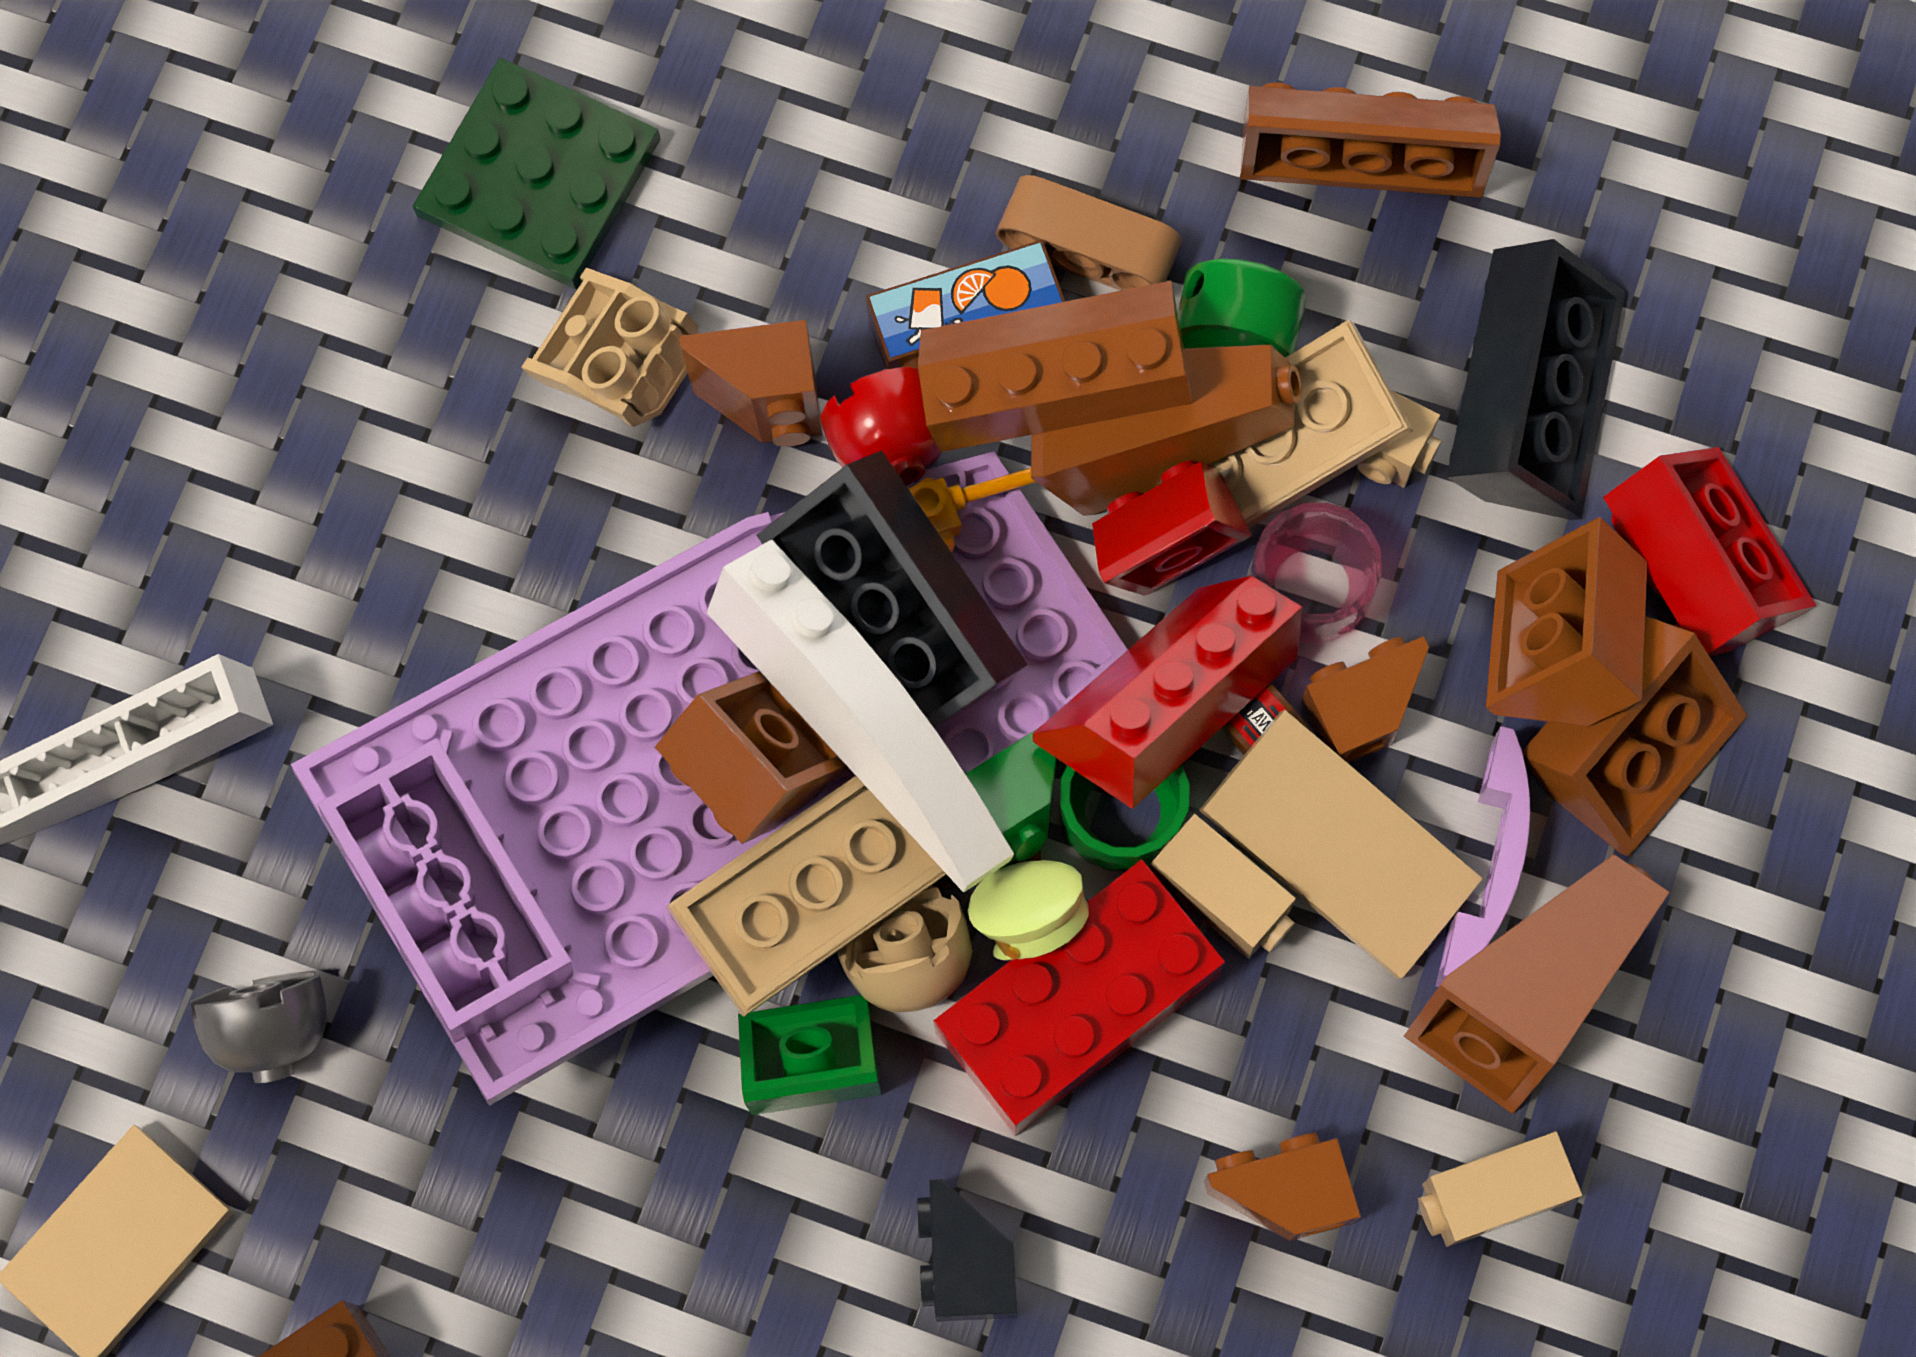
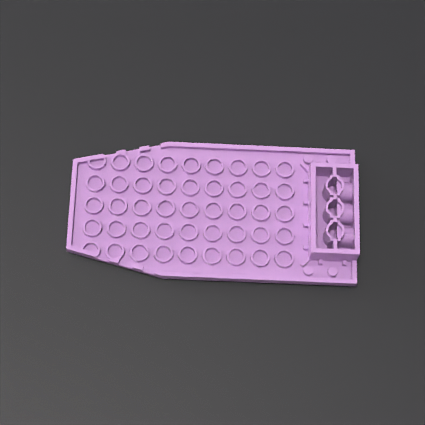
(539, 835)

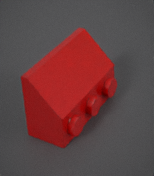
(1707, 549)

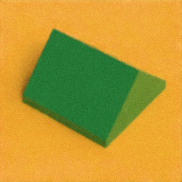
(807, 1055)

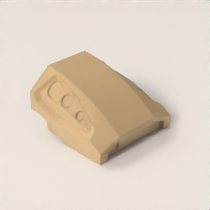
(615, 349)

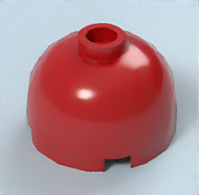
(886, 417)

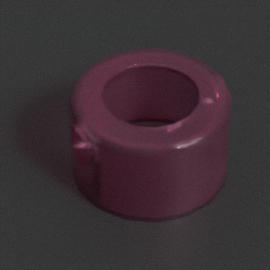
(1333, 532)

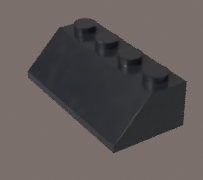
(1536, 381)
(898, 586)

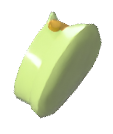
(1029, 908)

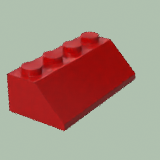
(1175, 687)

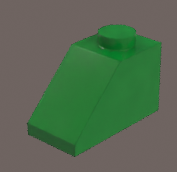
(1018, 794)

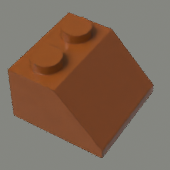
(758, 379)
(748, 756)

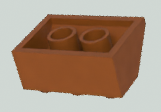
(1569, 630)
(1639, 761)

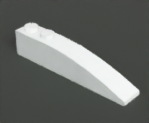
(857, 709)
(130, 745)

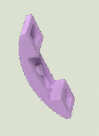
(1506, 788)

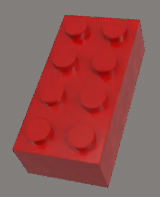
(1068, 1013)

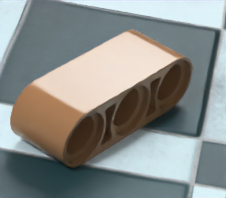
(1089, 234)

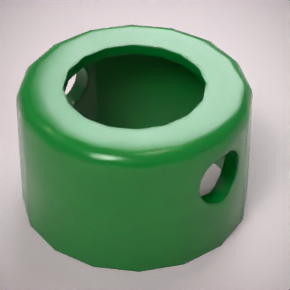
(1240, 306)
(1174, 808)

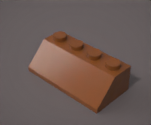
(1369, 140)
(1053, 367)

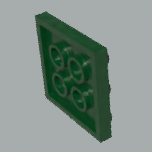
(537, 172)

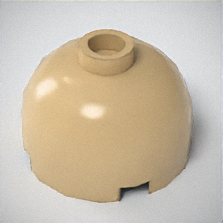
(911, 955)

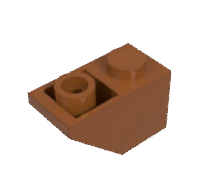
(1363, 705)
(1289, 1192)

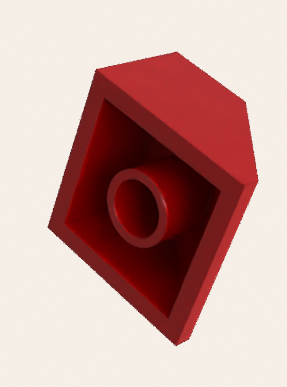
(1167, 529)

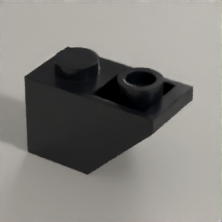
(971, 1260)

